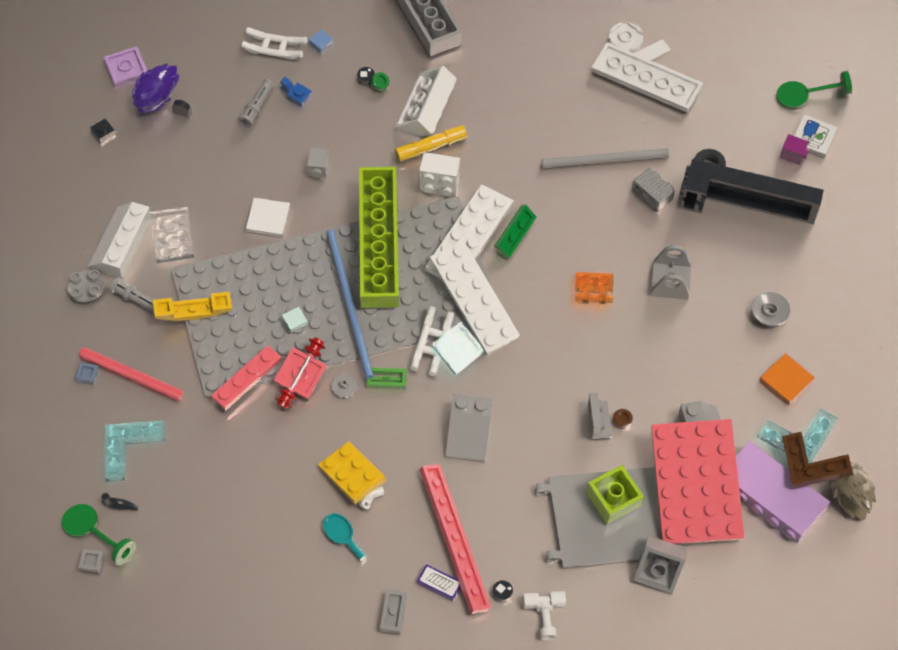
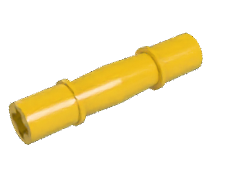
(431, 143)

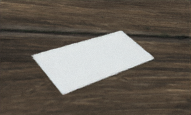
(654, 50)

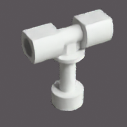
(544, 606)

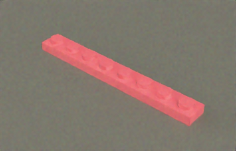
(455, 539)

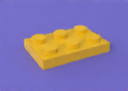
(352, 472)

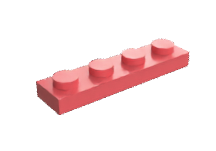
(246, 378)

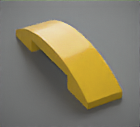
(192, 309)

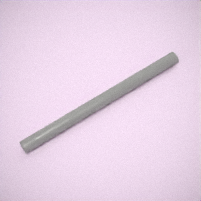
(605, 158)

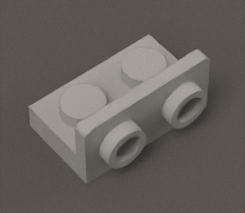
(599, 417)

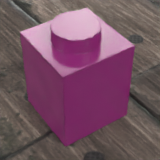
(794, 149)

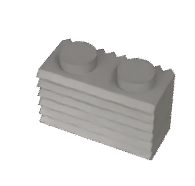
(653, 189)

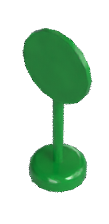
(795, 94)
(82, 519)

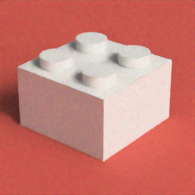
(439, 174)

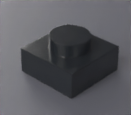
(103, 130)

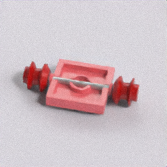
(300, 373)

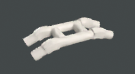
(266, 38)
(427, 330)

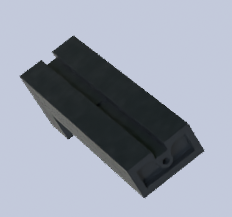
(749, 191)

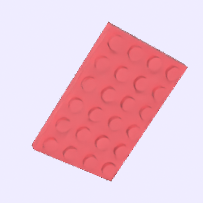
(697, 482)

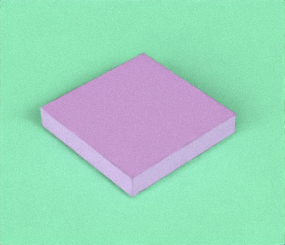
(125, 66)

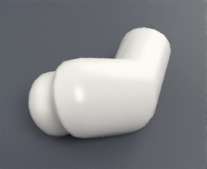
(366, 502)

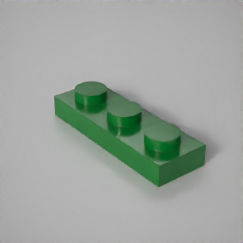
(515, 231)

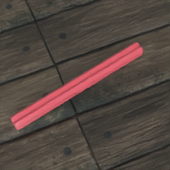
(131, 374)

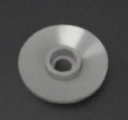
(770, 302)

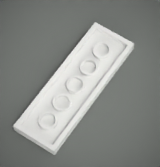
(647, 77)
(476, 223)
(474, 297)

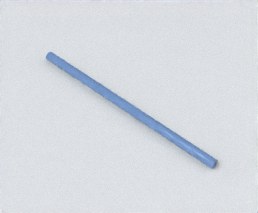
(350, 304)

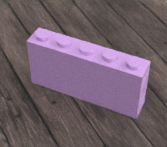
(770, 493)

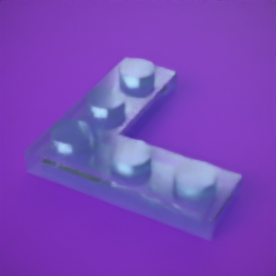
(127, 433)
(813, 438)

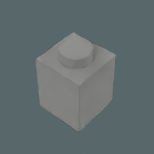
(318, 162)

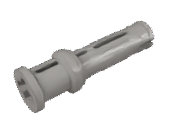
(253, 109)
(130, 293)

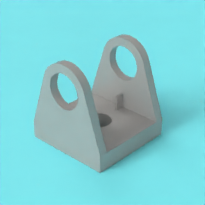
(671, 267)

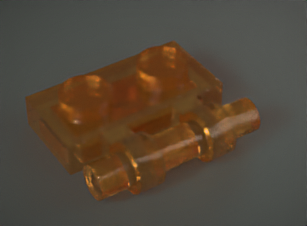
(594, 283)

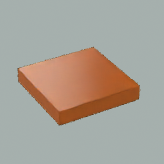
(787, 378)

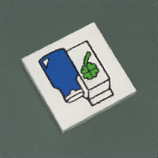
(817, 133)

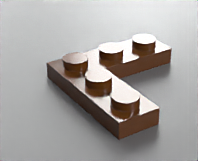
(807, 473)

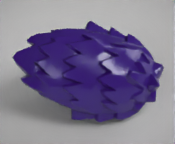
(155, 88)

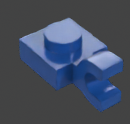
(298, 94)

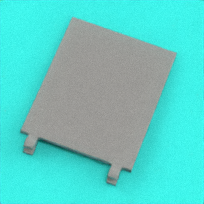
(583, 532)

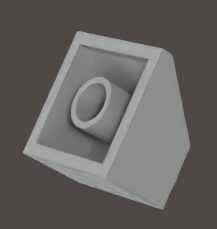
(660, 564)

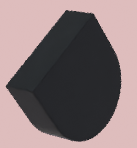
(181, 108)

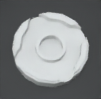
(626, 36)

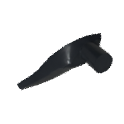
(117, 503)

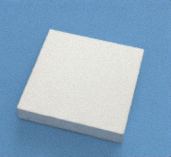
(268, 217)

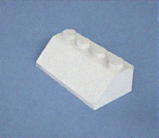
(426, 102)
(121, 239)

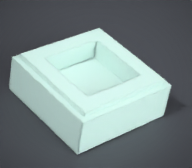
(294, 319)

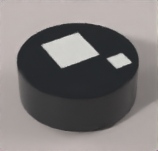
(364, 75)
(502, 591)

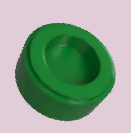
(379, 81)

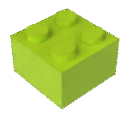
(614, 494)

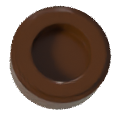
(622, 418)

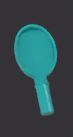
(341, 532)

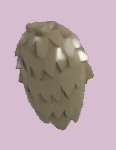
(854, 492)

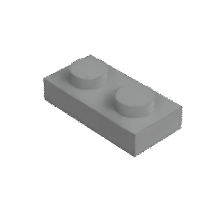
(393, 611)

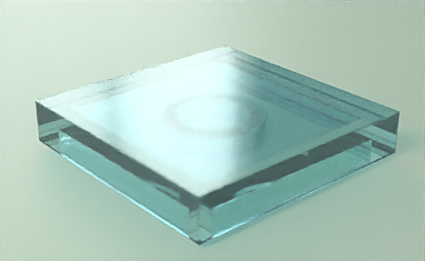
(457, 348)

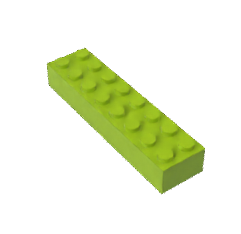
(378, 237)

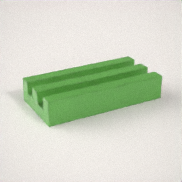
(388, 382)

